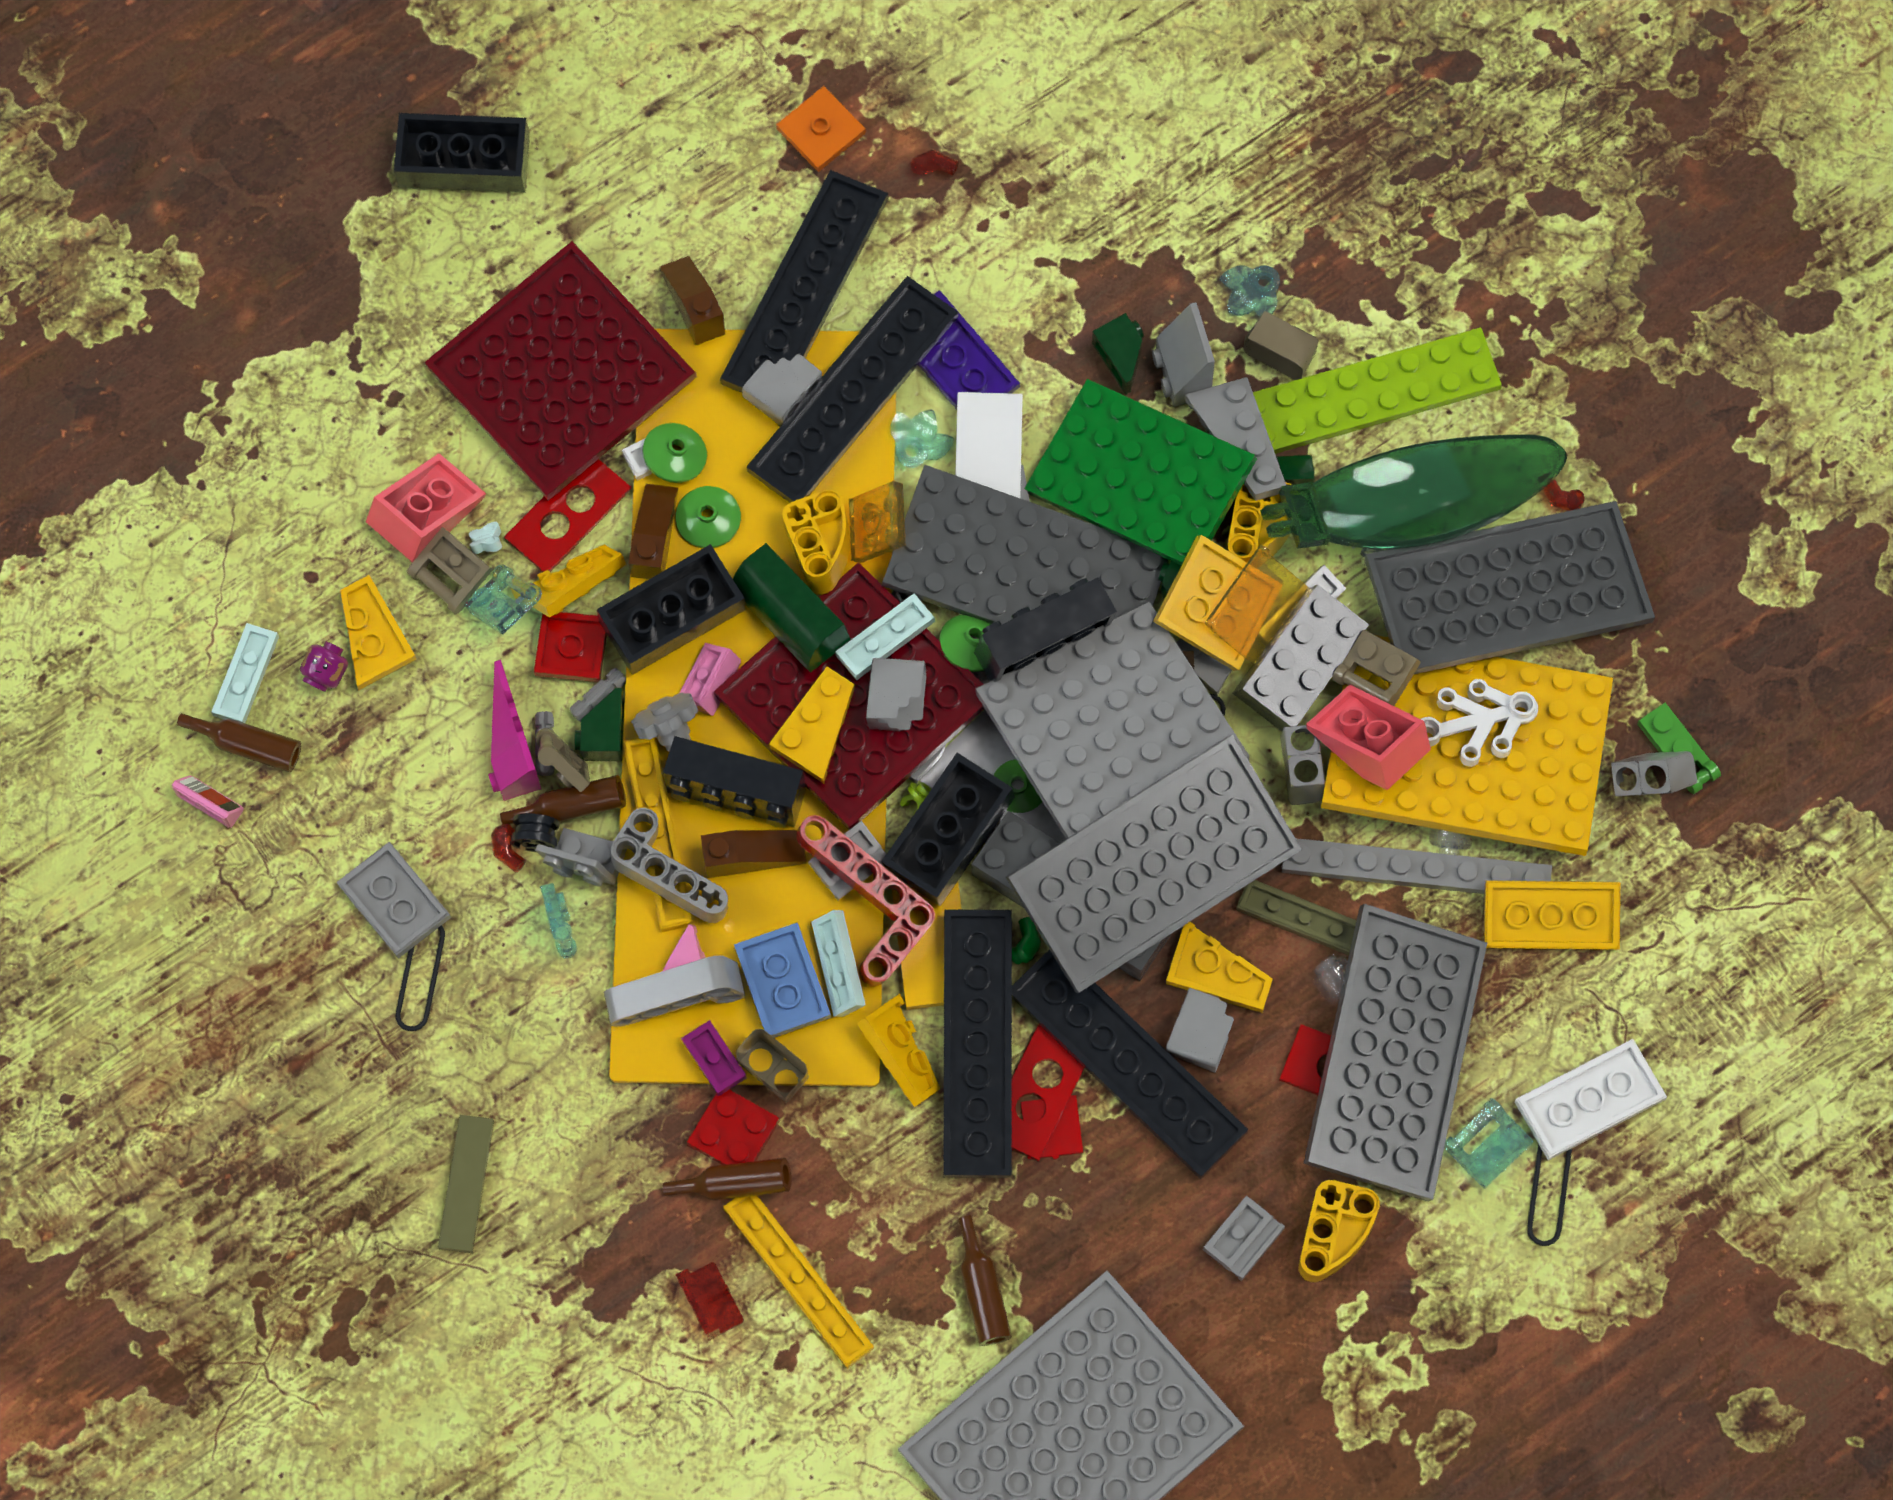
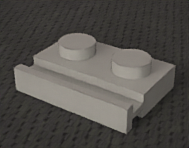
(865, 840)
(1243, 1238)

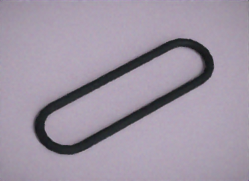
(431, 990)
(1562, 1199)

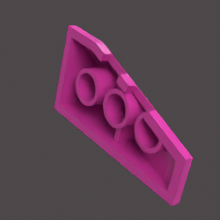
(510, 754)

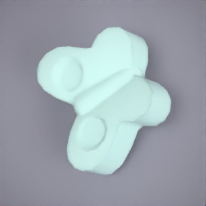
(486, 538)

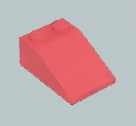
(422, 504)
(1371, 736)

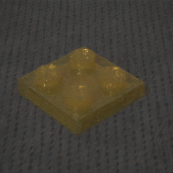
(877, 522)

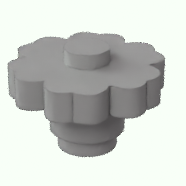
(666, 719)

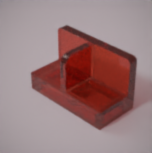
(710, 1300)

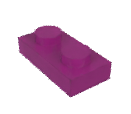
(714, 1058)

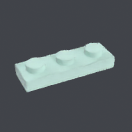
(885, 636)
(245, 673)
(838, 963)

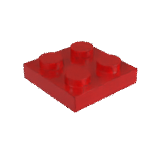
(570, 647)
(733, 1129)

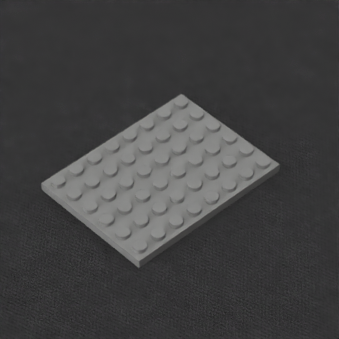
(1077, 1414)

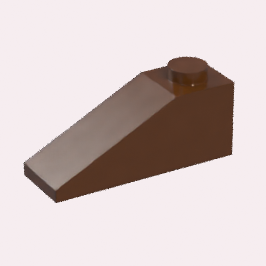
(694, 300)
(652, 531)
(750, 851)

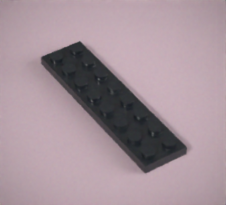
(808, 277)
(852, 391)
(977, 1044)
(1130, 1065)

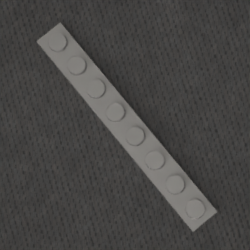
(1407, 867)

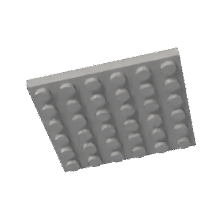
(1104, 717)

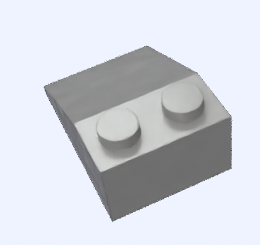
(1184, 356)

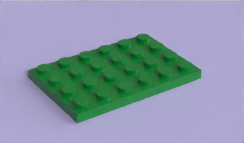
(1139, 472)

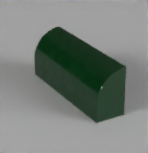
(789, 608)

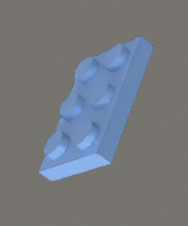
(782, 980)

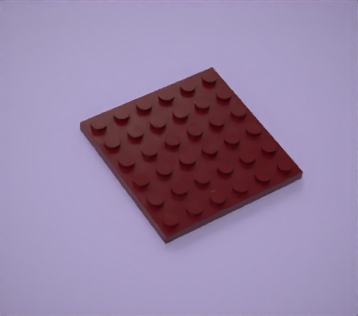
(560, 370)
(866, 761)

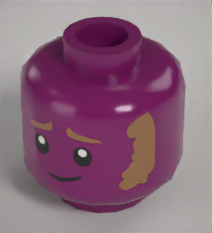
(324, 666)

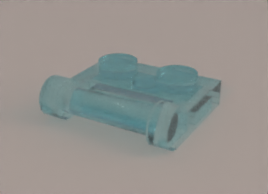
(497, 608)
(557, 916)
(1496, 1151)

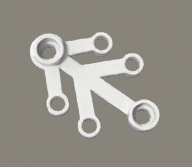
(1482, 718)

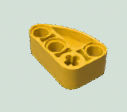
(828, 532)
(1248, 539)
(1347, 1226)

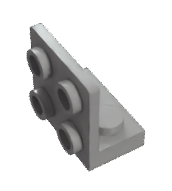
(582, 856)

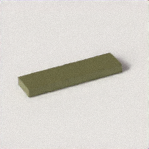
(1297, 916)
(466, 1184)

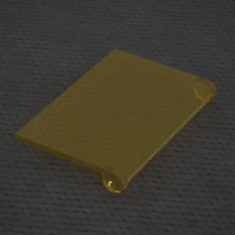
(1256, 605)

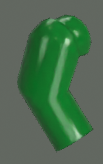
(1029, 944)

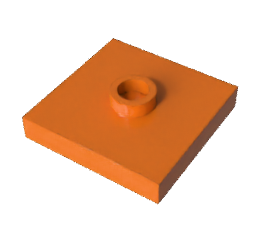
(821, 129)

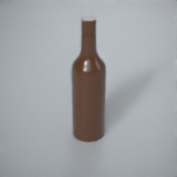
(247, 741)
(570, 803)
(736, 1180)
(982, 1289)

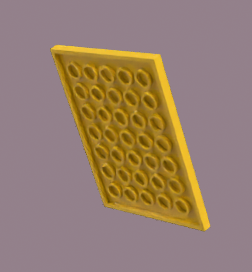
(1532, 796)

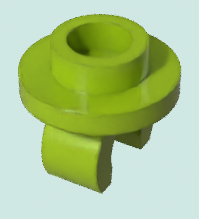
(917, 793)

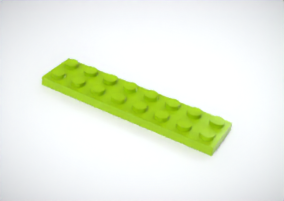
(1377, 390)

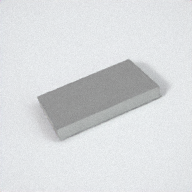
(393, 900)

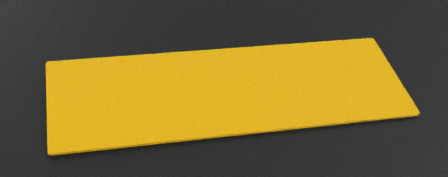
(761, 899)

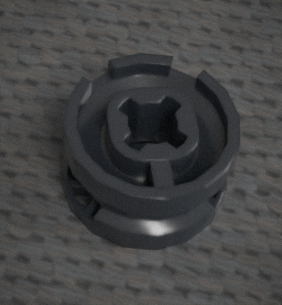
(534, 830)

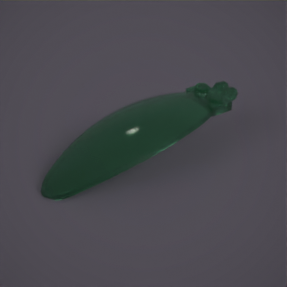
(1418, 492)

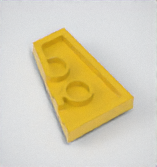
(576, 579)
(373, 633)
(813, 727)
(1212, 969)
(896, 1047)

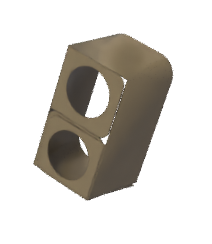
(1281, 346)
(761, 1039)

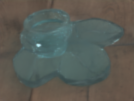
(1246, 291)
(920, 435)

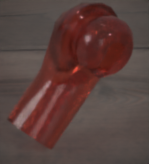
(932, 161)
(1563, 499)
(503, 849)

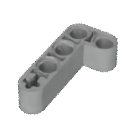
(673, 873)
(702, 980)

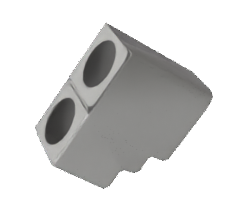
(781, 386)
(895, 693)
(1677, 766)
(1302, 791)
(1200, 1030)

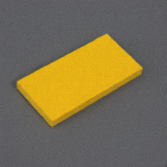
(1552, 914)
(925, 962)

